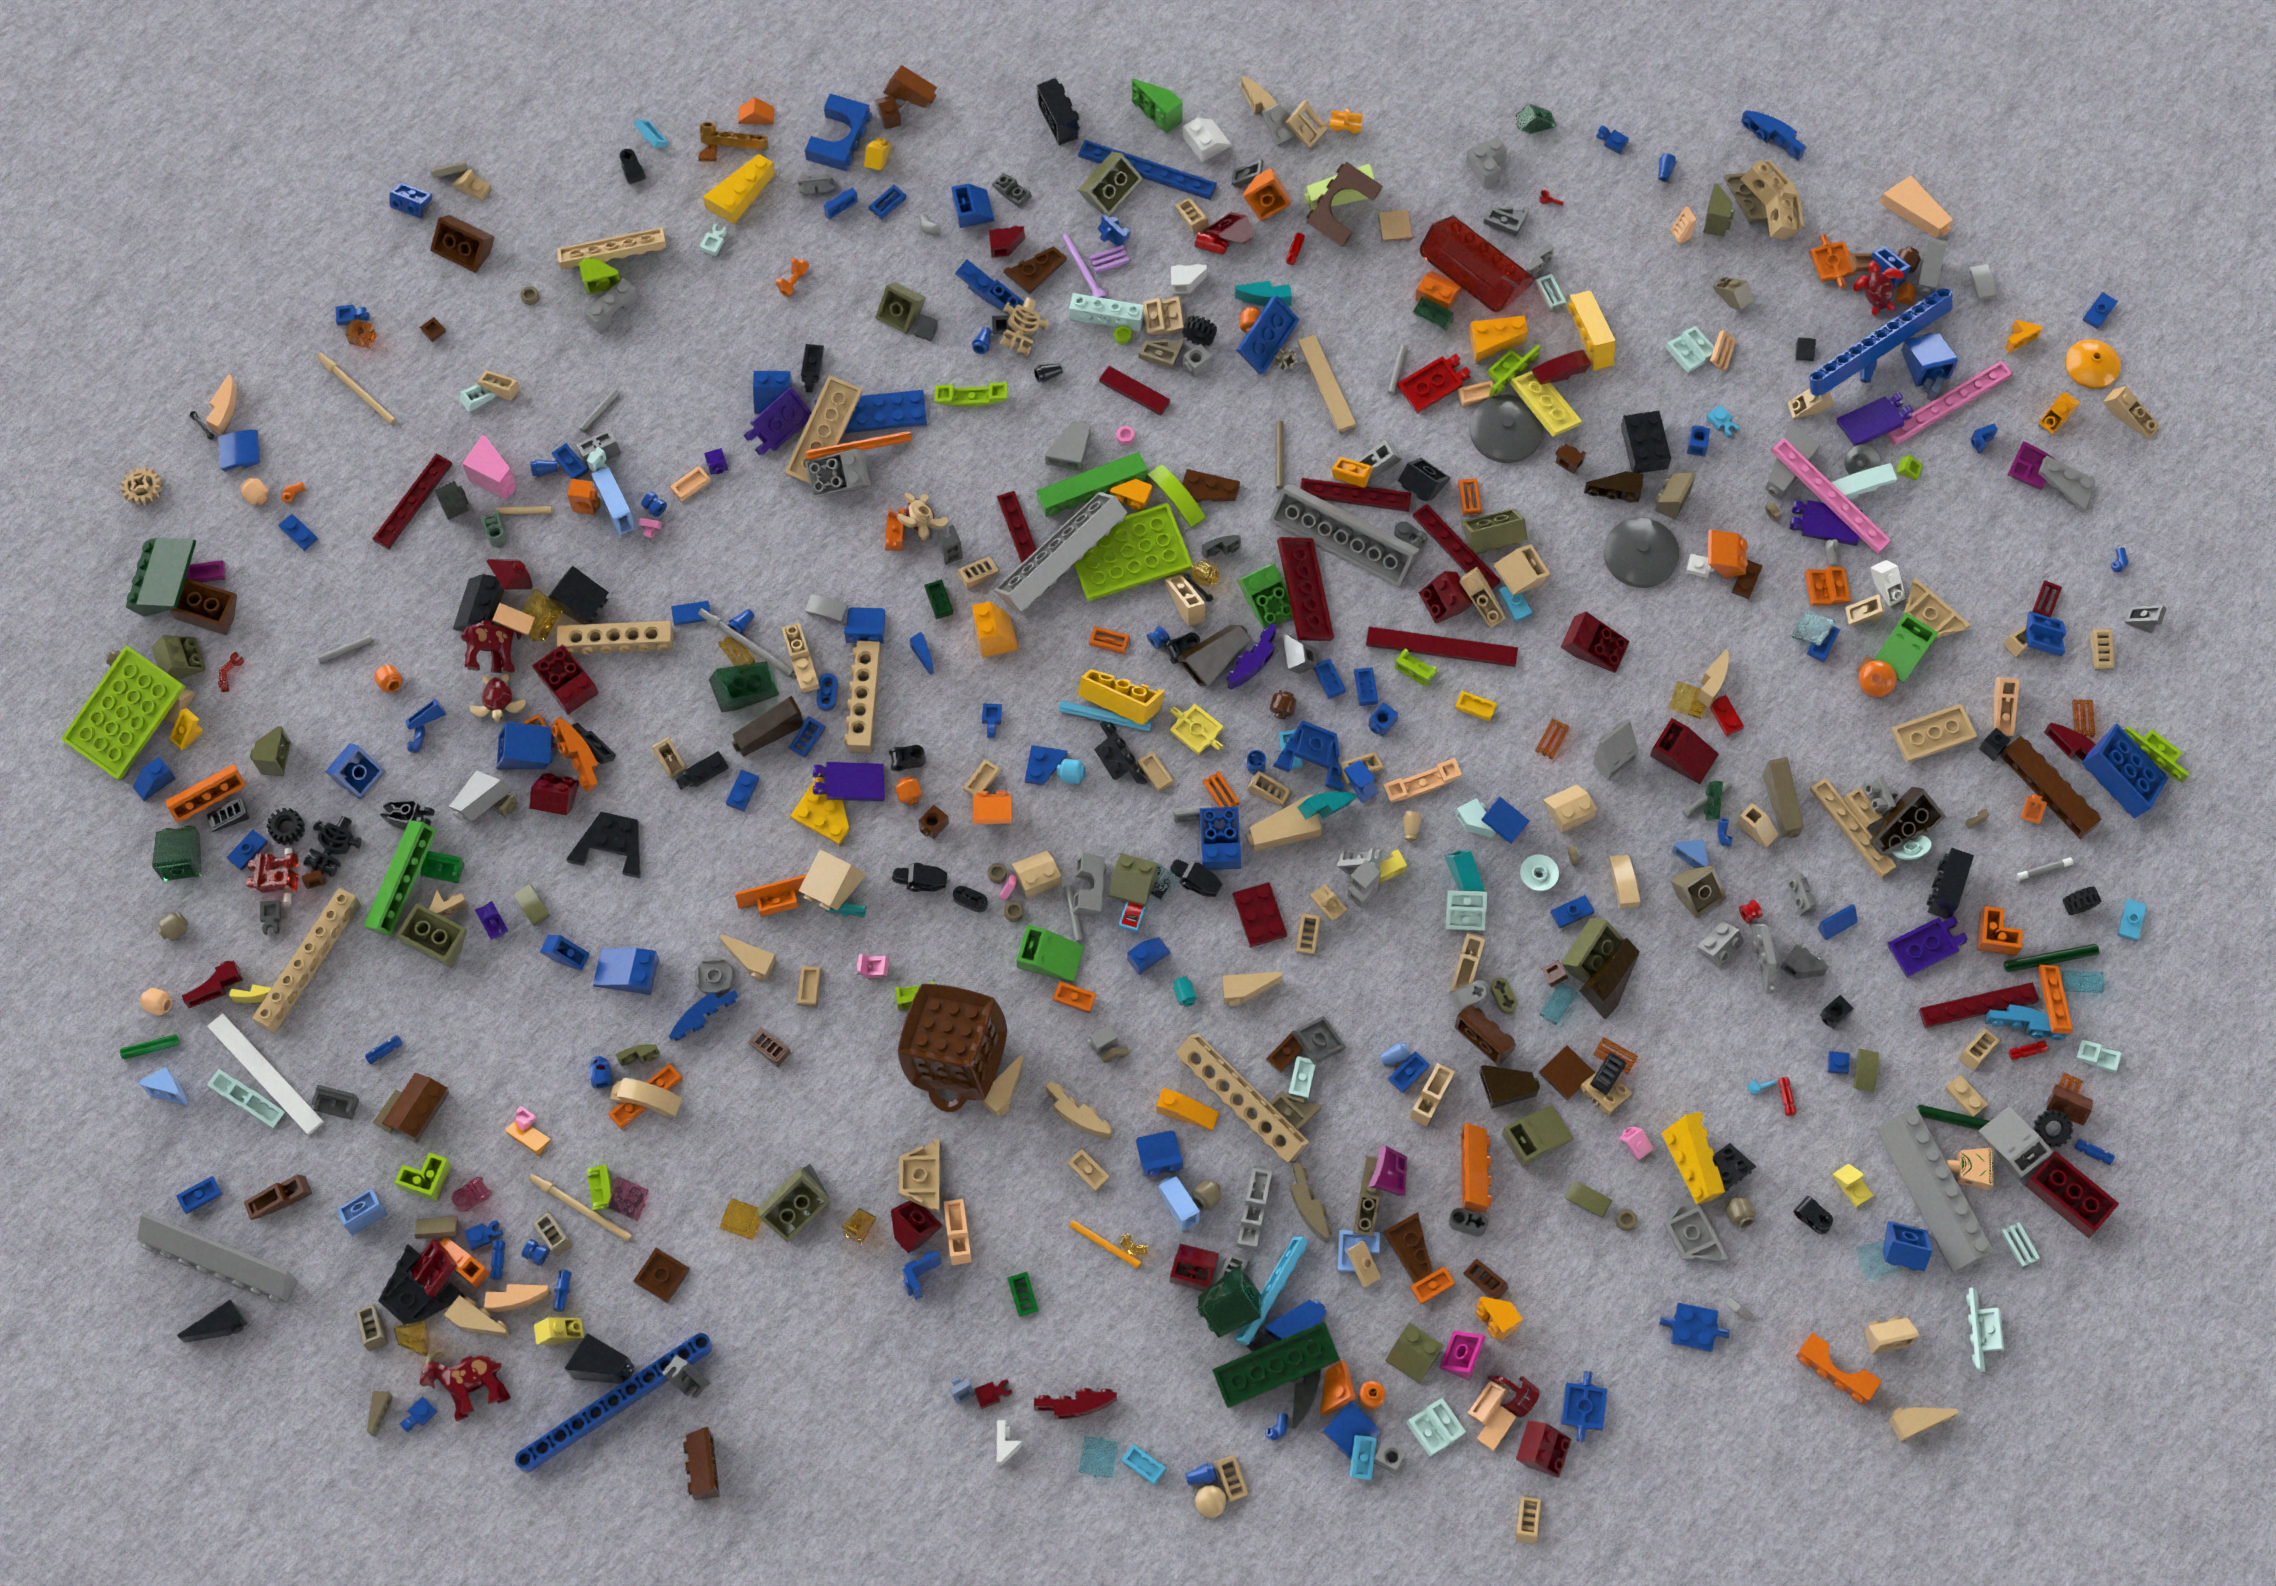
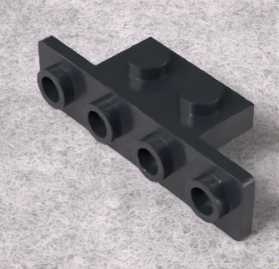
(1116, 756)

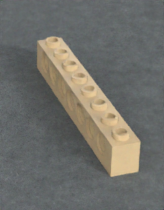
(306, 961)
(1251, 1098)

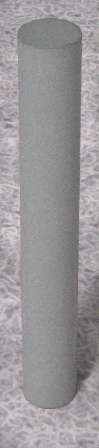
(1397, 369)
(598, 411)
(344, 649)
(1703, 801)
(1074, 917)

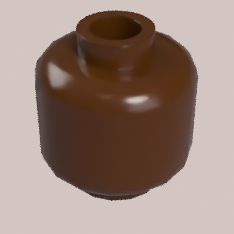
(1911, 257)
(1283, 704)

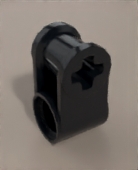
(632, 169)
(1180, 645)
(905, 758)
(1812, 1213)

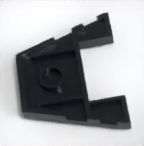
(613, 835)
(408, 1298)

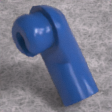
(2121, 562)
(418, 739)
(1722, 831)
(1278, 1430)

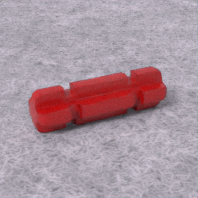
(1295, 248)
(2028, 1050)
(1787, 1096)

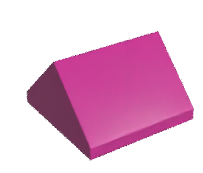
(1462, 1353)

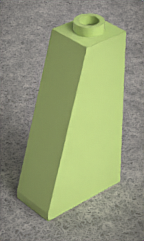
(1345, 196)

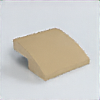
(1163, 316)

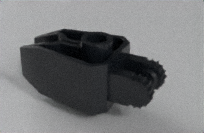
(404, 810)
(921, 877)
(1196, 878)

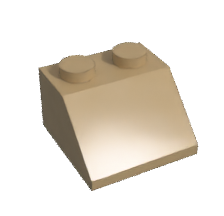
(1570, 808)
(1037, 874)
(1890, 1335)

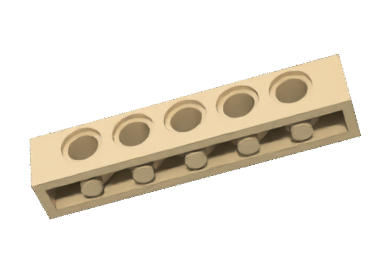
(625, 631)
(863, 741)

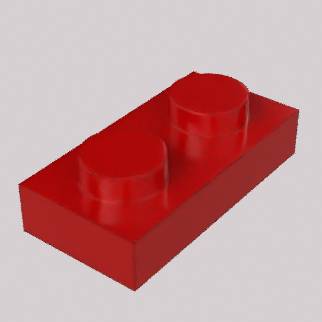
(1726, 715)

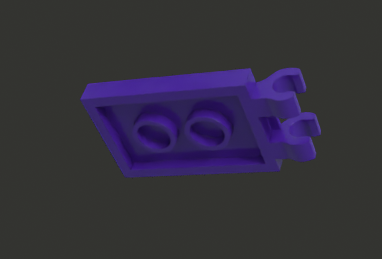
(1874, 419)
(779, 421)
(1821, 523)
(850, 781)
(1926, 945)

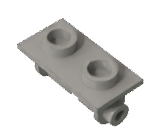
(809, 184)
(1799, 886)

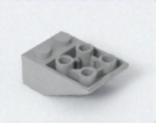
(838, 473)
(1616, 750)
(2015, 1142)

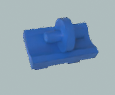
(1112, 232)

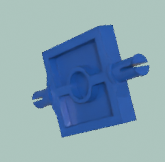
(1694, 1327)
(1584, 1406)

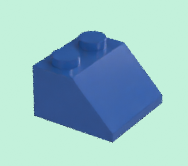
(768, 387)
(354, 770)
(1907, 1246)

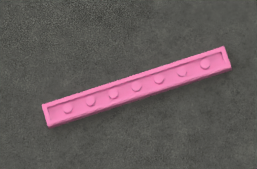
(1951, 401)
(1830, 495)

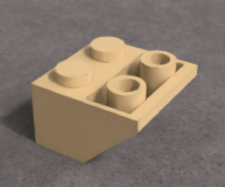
(1522, 570)

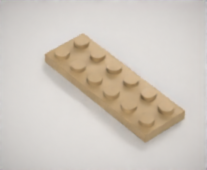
(612, 247)
(825, 423)

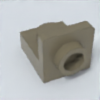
(506, 805)

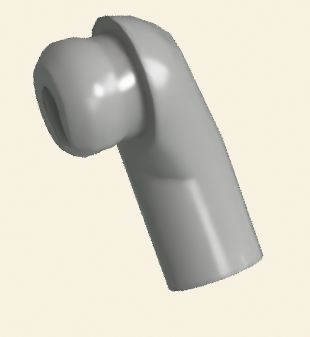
(929, 227)
(1831, 545)

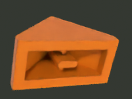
(756, 112)

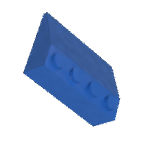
(2125, 771)

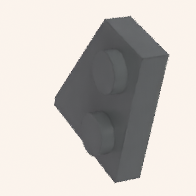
(1506, 219)

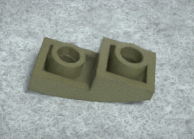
(531, 904)
(644, 1052)
(1866, 1070)
(1588, 1199)

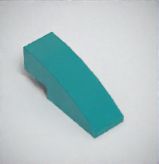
(1262, 292)
(1325, 803)

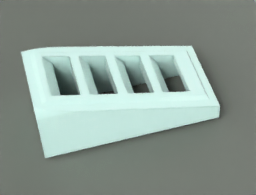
(470, 402)

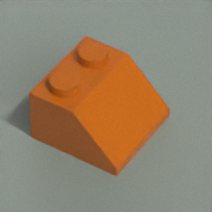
(1267, 194)
(1438, 290)
(1727, 553)
(992, 808)

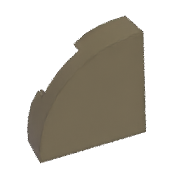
(1982, 817)
(1114, 1052)

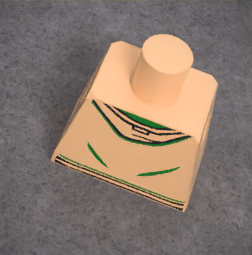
(1973, 1168)

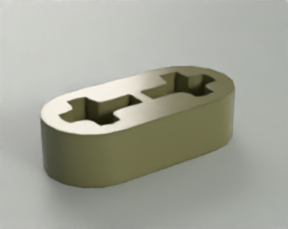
(1499, 997)

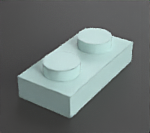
(1302, 1078)

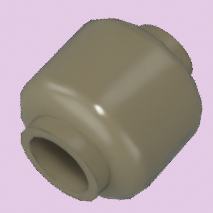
(172, 926)
(1206, 1195)
(1740, 1212)

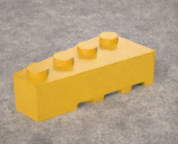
(739, 189)
(1593, 330)
(1120, 696)
(1694, 1159)

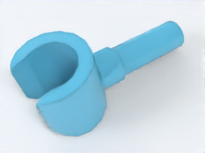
(1754, 1087)

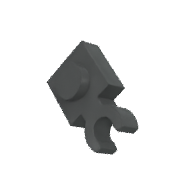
(270, 913)

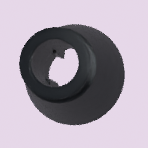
(1047, 372)

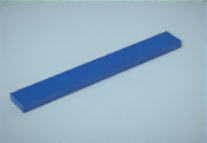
(1153, 171)

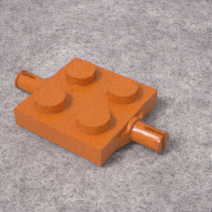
(1831, 261)

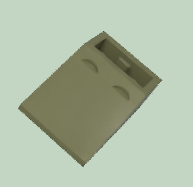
(1536, 1135)

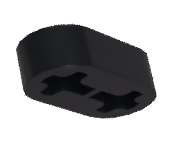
(972, 895)

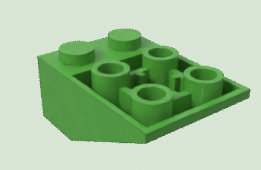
(1158, 104)
(1266, 595)
(1906, 646)
(1049, 954)

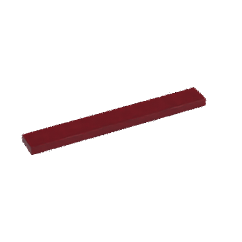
(1442, 646)

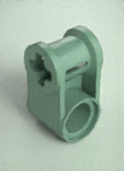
(493, 526)

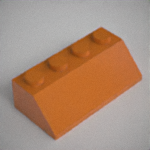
(1474, 1168)

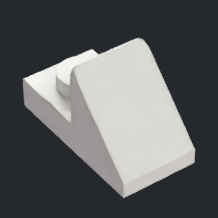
(1005, 1448)

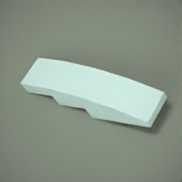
(1865, 481)
(245, 1098)

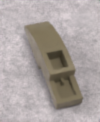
(1368, 1202)
(1310, 1210)

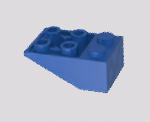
(1220, 838)

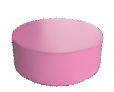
(1125, 435)

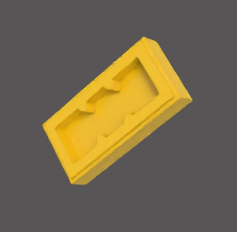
(1475, 706)

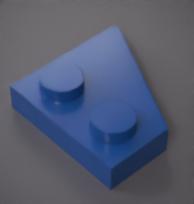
(1043, 763)

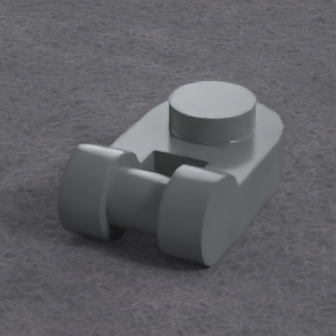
(1405, 531)

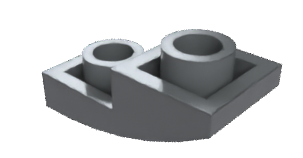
(1011, 190)
(1227, 544)

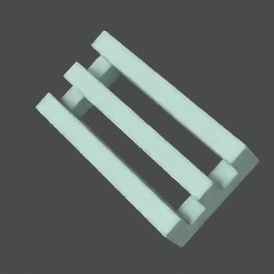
(1556, 304)
(2027, 1242)

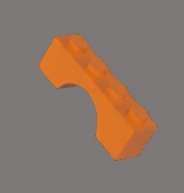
(1816, 1355)

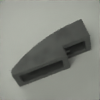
(1304, 1397)

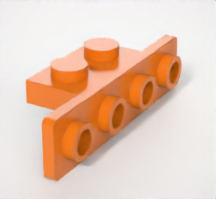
(772, 897)

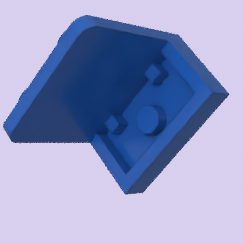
(865, 625)
(1159, 1153)
(915, 1269)

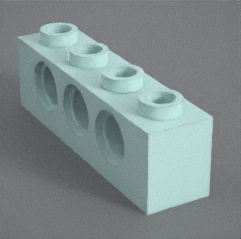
(1106, 312)

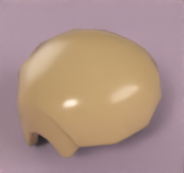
(1210, 1501)

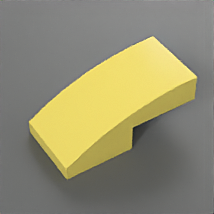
(256, 994)

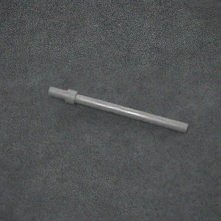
(717, 622)

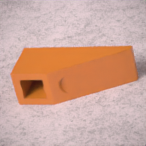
(466, 1266)

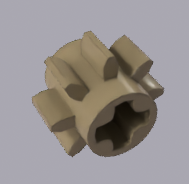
(1289, 362)

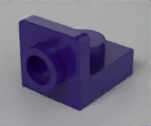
(716, 461)

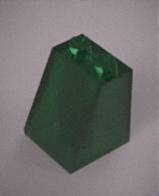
(177, 853)
(1230, 1303)

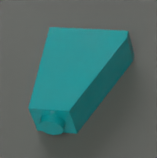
(1464, 871)

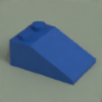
(626, 969)

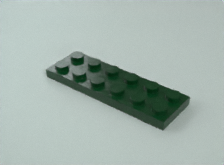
(1276, 1364)

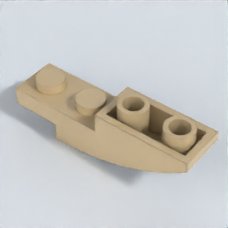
(800, 658)
(1082, 1118)

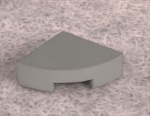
(1739, 1308)

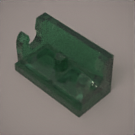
(1434, 313)

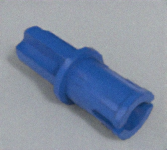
(562, 1290)

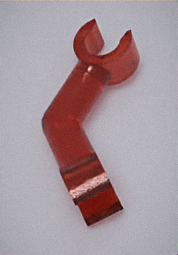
(223, 683)

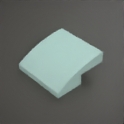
(1691, 349)
(1466, 910)
(1436, 1427)

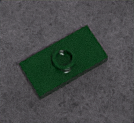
(938, 599)

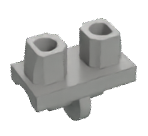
(1882, 796)

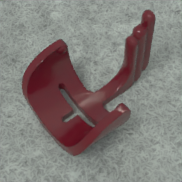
(1526, 1405)

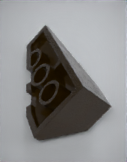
(1911, 817)
(1609, 981)

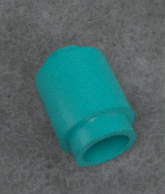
(1184, 991)

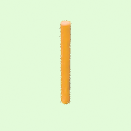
(1105, 1244)

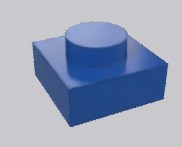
(1838, 1062)

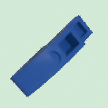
(1770, 128)
(986, 288)
(694, 1018)

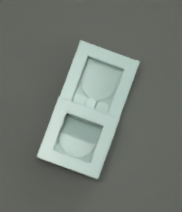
(2099, 1057)

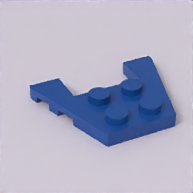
(1315, 746)

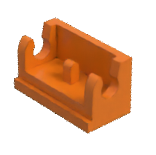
(894, 531)

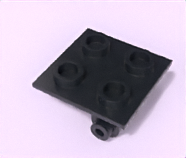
(1732, 1165)

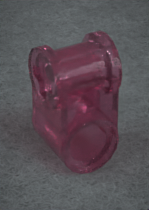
(472, 1194)

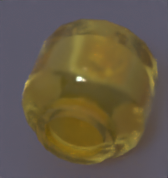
(1204, 573)

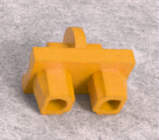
(1346, 121)

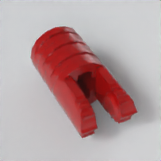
(1211, 243)

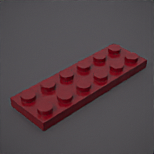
(1305, 589)

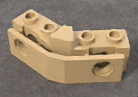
(1779, 197)

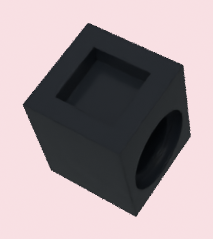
(1994, 744)
(1840, 1005)

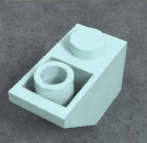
(1470, 818)

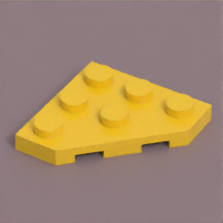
(822, 815)

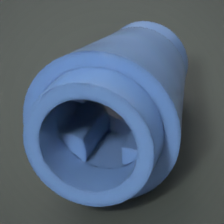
(1395, 1054)

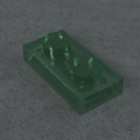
(1714, 796)

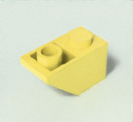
(558, 1331)

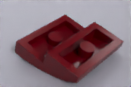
(433, 1268)

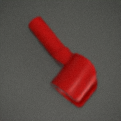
(1546, 199)

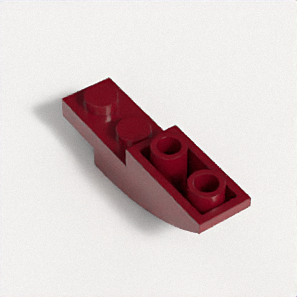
(1084, 1404)

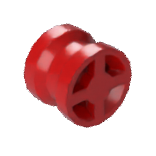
(1750, 911)

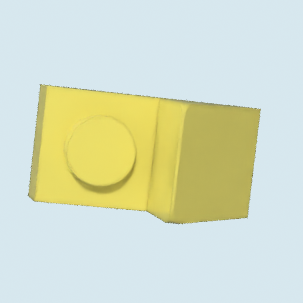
(1852, 1184)

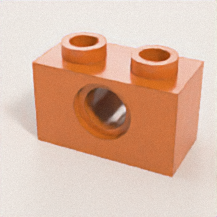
(583, 496)

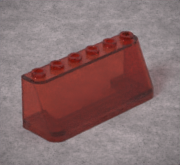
(1474, 263)

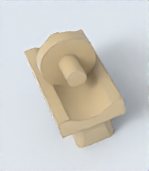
(1328, 903)

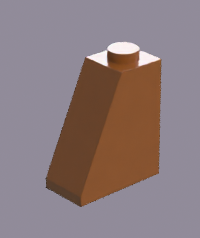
(910, 87)

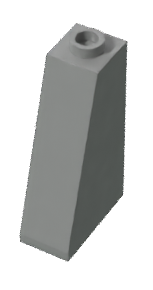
(1781, 477)

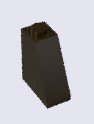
(1507, 1085)

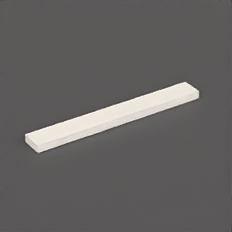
(265, 1074)

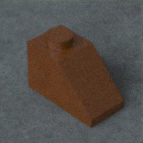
(888, 112)

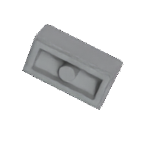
(1188, 813)

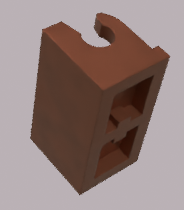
(2070, 1103)

